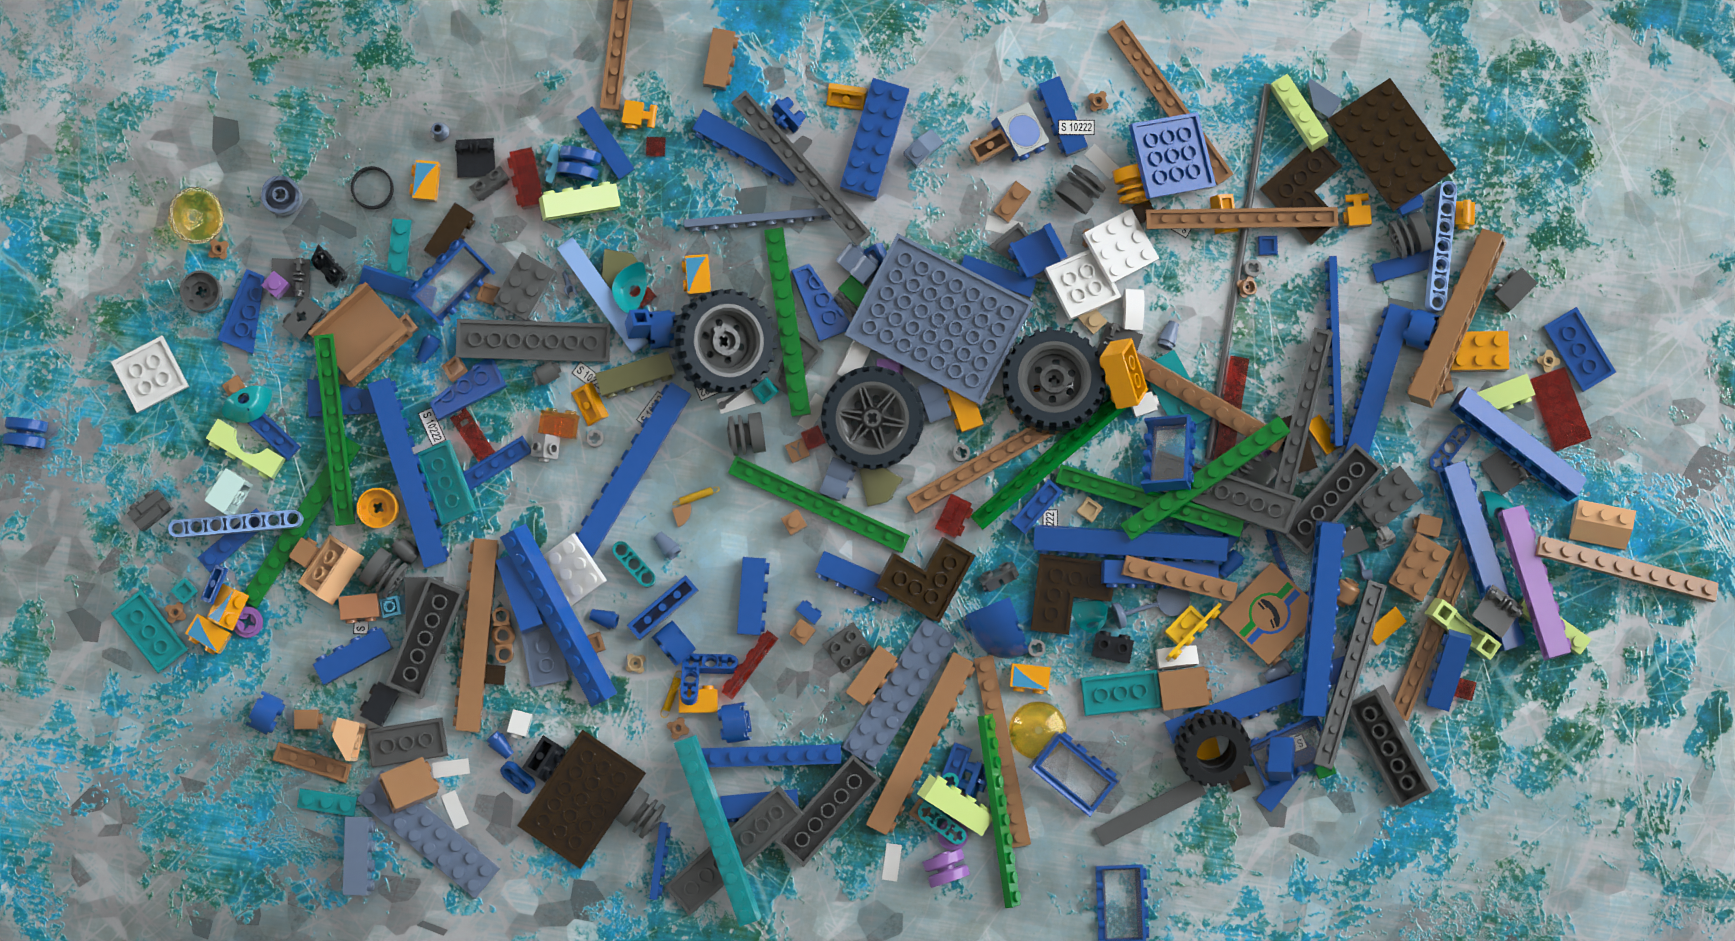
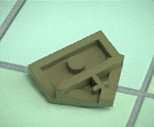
(614, 263)
(879, 485)

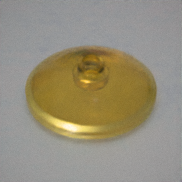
(206, 212)
(1027, 719)

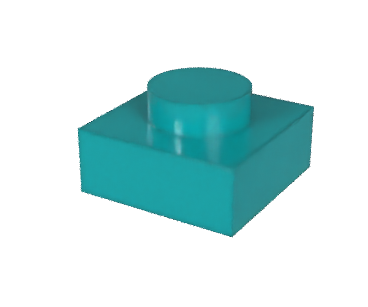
(765, 390)
(184, 590)

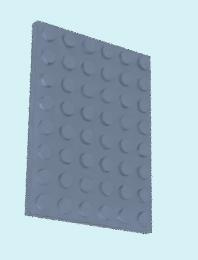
(939, 319)

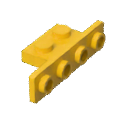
(1186, 626)

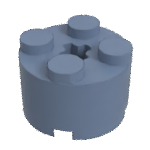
(274, 203)

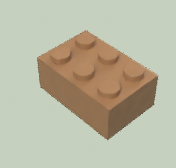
(1418, 567)

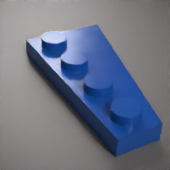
(820, 305)
(243, 316)
(474, 386)
(354, 400)

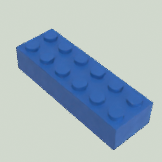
(874, 139)

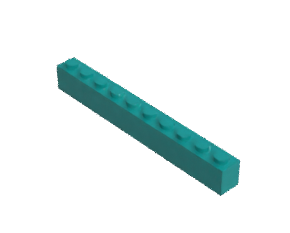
(717, 830)

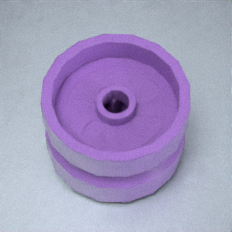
(945, 865)

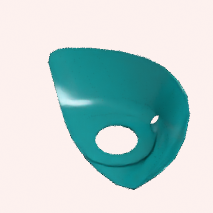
(632, 275)
(258, 403)
(1493, 502)
(1090, 612)

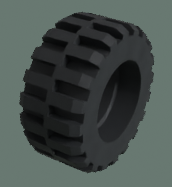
(1225, 766)

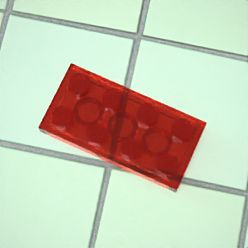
(1560, 409)

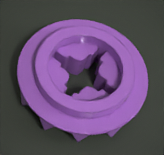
(252, 630)
(948, 844)

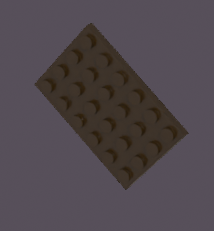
(1391, 144)
(581, 799)

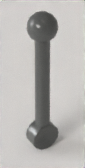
(722, 405)

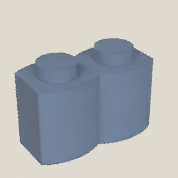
(858, 263)
(934, 402)
(837, 478)

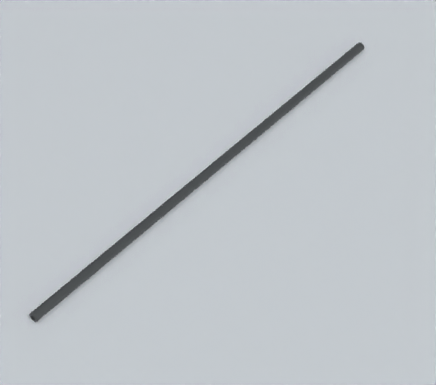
(1238, 266)

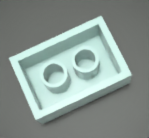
(228, 492)

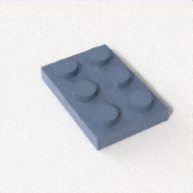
(544, 658)

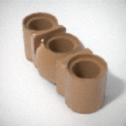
(508, 643)

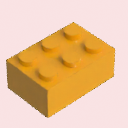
(1483, 352)
(1123, 373)

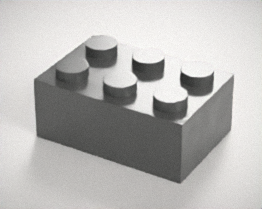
(525, 287)
(1388, 498)

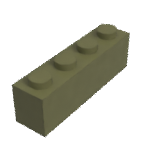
(635, 374)

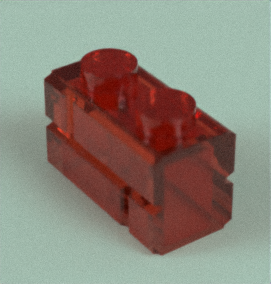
(954, 516)

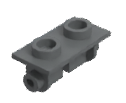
(482, 188)
(990, 579)

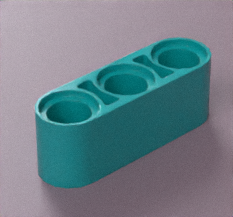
(625, 560)

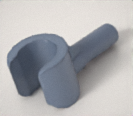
(569, 287)
(1365, 574)

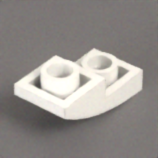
(1133, 309)
(855, 358)
(1188, 657)

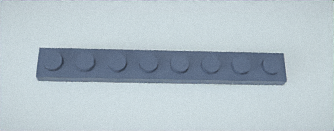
(752, 220)

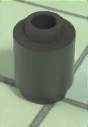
(546, 373)
(405, 550)

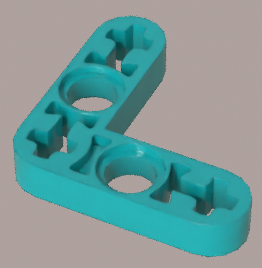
(934, 809)

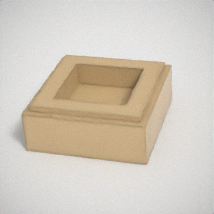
(1089, 509)

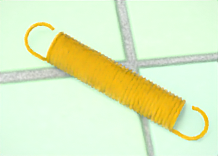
(696, 496)
(671, 694)

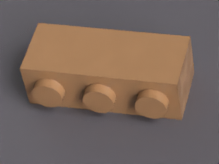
(720, 59)
(872, 676)

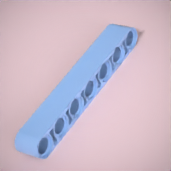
(1436, 255)
(599, 291)
(226, 524)

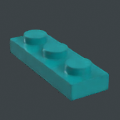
(399, 247)
(327, 802)

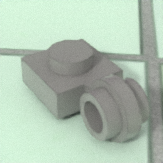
(1385, 538)

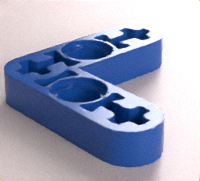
(1444, 461)
(695, 669)

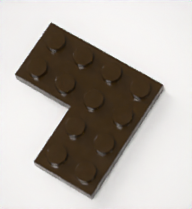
(1297, 182)
(1056, 586)
(927, 589)

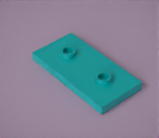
(1171, 404)
(446, 482)
(149, 631)
(1120, 692)

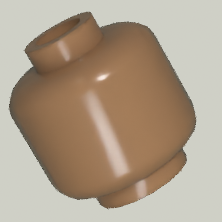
(1348, 592)

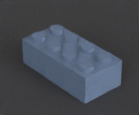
(358, 856)

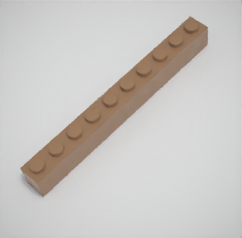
(1456, 318)
(477, 635)
(918, 746)

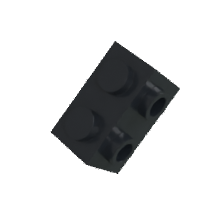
(1112, 648)
(379, 704)
(544, 759)

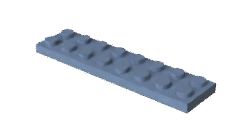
(900, 692)
(433, 840)

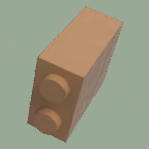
(1184, 688)
(408, 784)

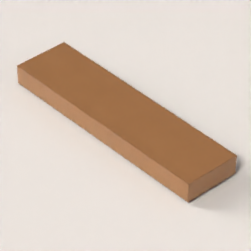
(312, 762)

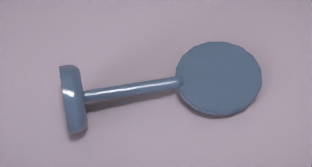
(1170, 602)

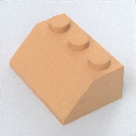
(1601, 524)
(331, 569)
(348, 737)

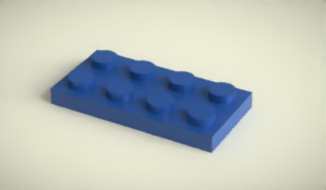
(1579, 349)

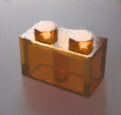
(559, 424)

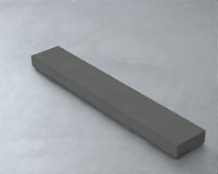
(1149, 811)

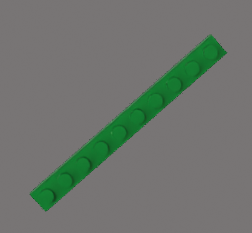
(787, 322)
(334, 429)
(1045, 465)
(1206, 478)
(1136, 497)
(818, 504)
(289, 538)
(998, 804)

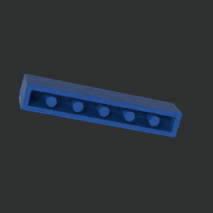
(742, 145)
(1112, 570)

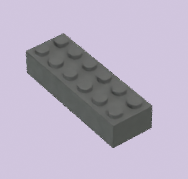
(1333, 495)
(425, 637)
(1392, 746)
(828, 810)

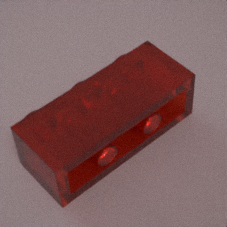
(525, 177)

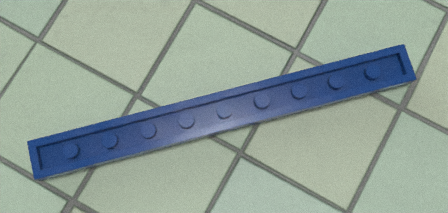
(1333, 360)

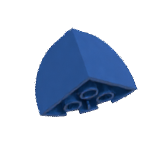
(997, 630)

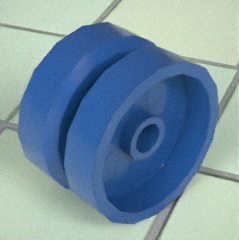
(579, 163)
(25, 433)

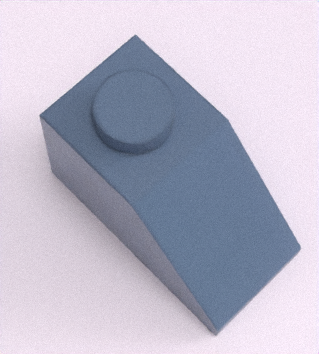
(1322, 101)
(923, 148)

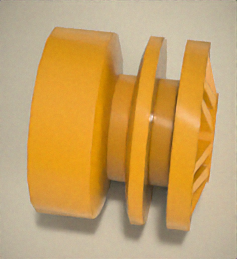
(1133, 186)
(367, 511)

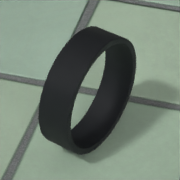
(367, 169)

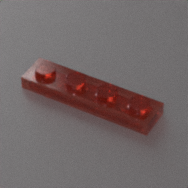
(753, 659)

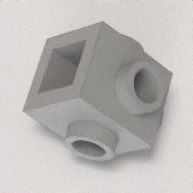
(545, 447)

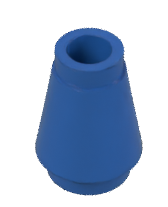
(428, 347)
(1233, 562)
(605, 618)
(499, 744)

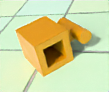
(634, 115)
(1357, 214)
(1464, 214)

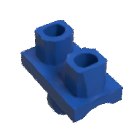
(785, 117)
(978, 779)

